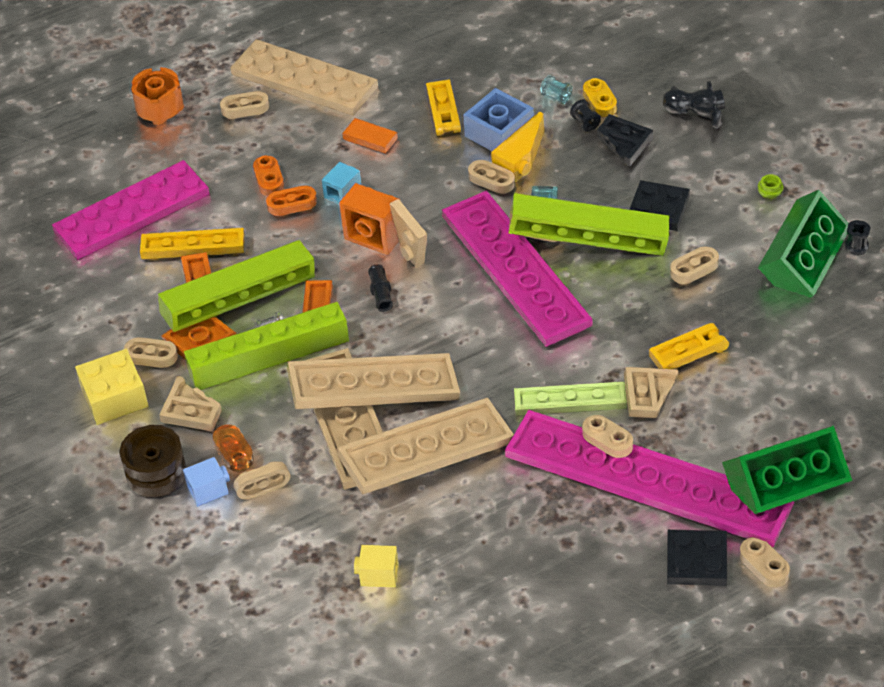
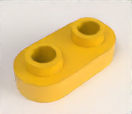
(600, 97)

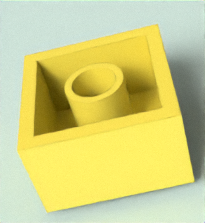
(111, 386)

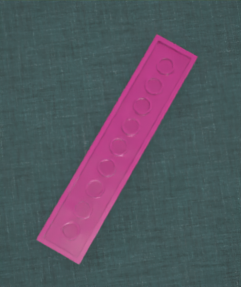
(643, 477)

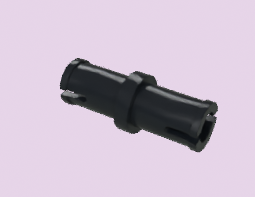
(380, 288)

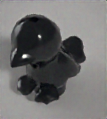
(702, 102)

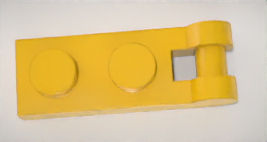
(443, 107)
(688, 347)

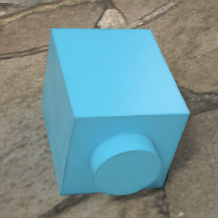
(339, 182)

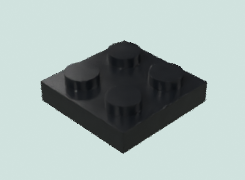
(661, 200)
(697, 557)

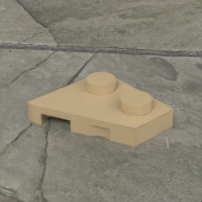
(410, 234)
(647, 390)
(190, 407)

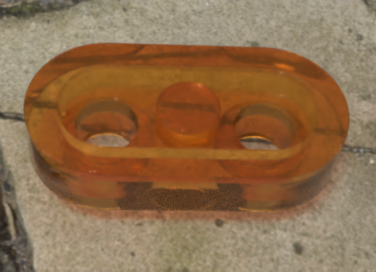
(237, 452)

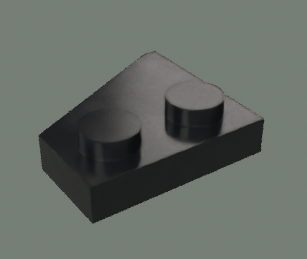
(624, 137)

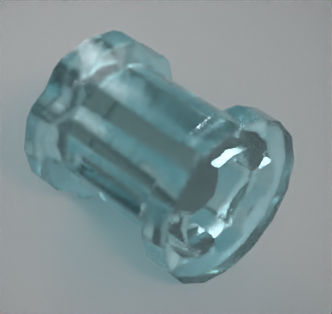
(556, 89)

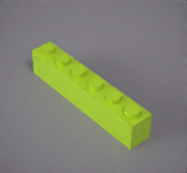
(589, 224)
(236, 285)
(267, 346)

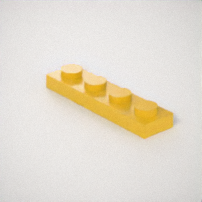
(192, 242)

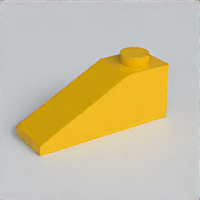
(520, 149)

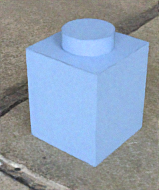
(206, 481)

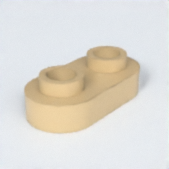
(244, 104)
(491, 176)
(694, 265)
(152, 352)
(603, 435)
(261, 480)
(762, 560)

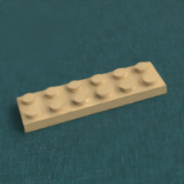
(304, 77)
(372, 381)
(345, 424)
(424, 445)

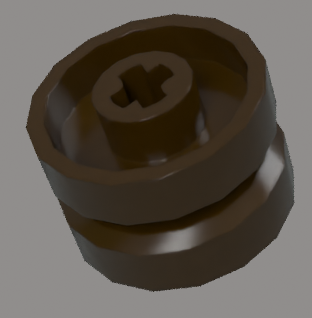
(153, 460)

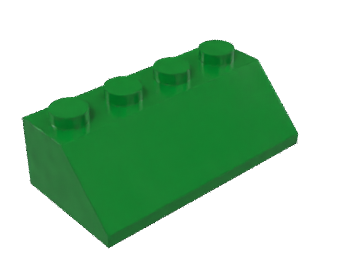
(805, 245)
(788, 470)

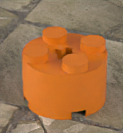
(157, 95)

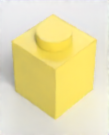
(377, 566)

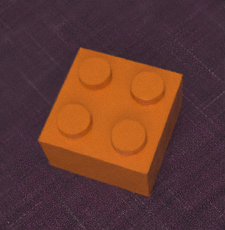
(369, 219)

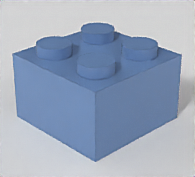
(495, 119)

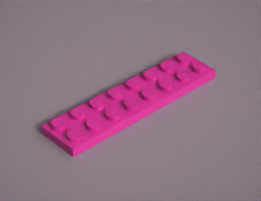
(517, 269)

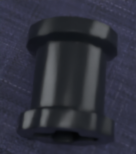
(585, 115)
(857, 239)

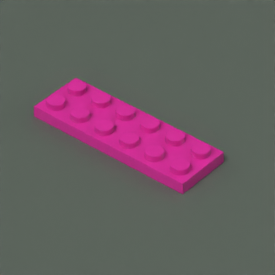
(130, 209)

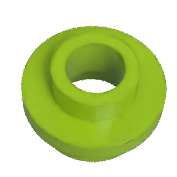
(770, 186)

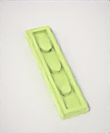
(570, 398)

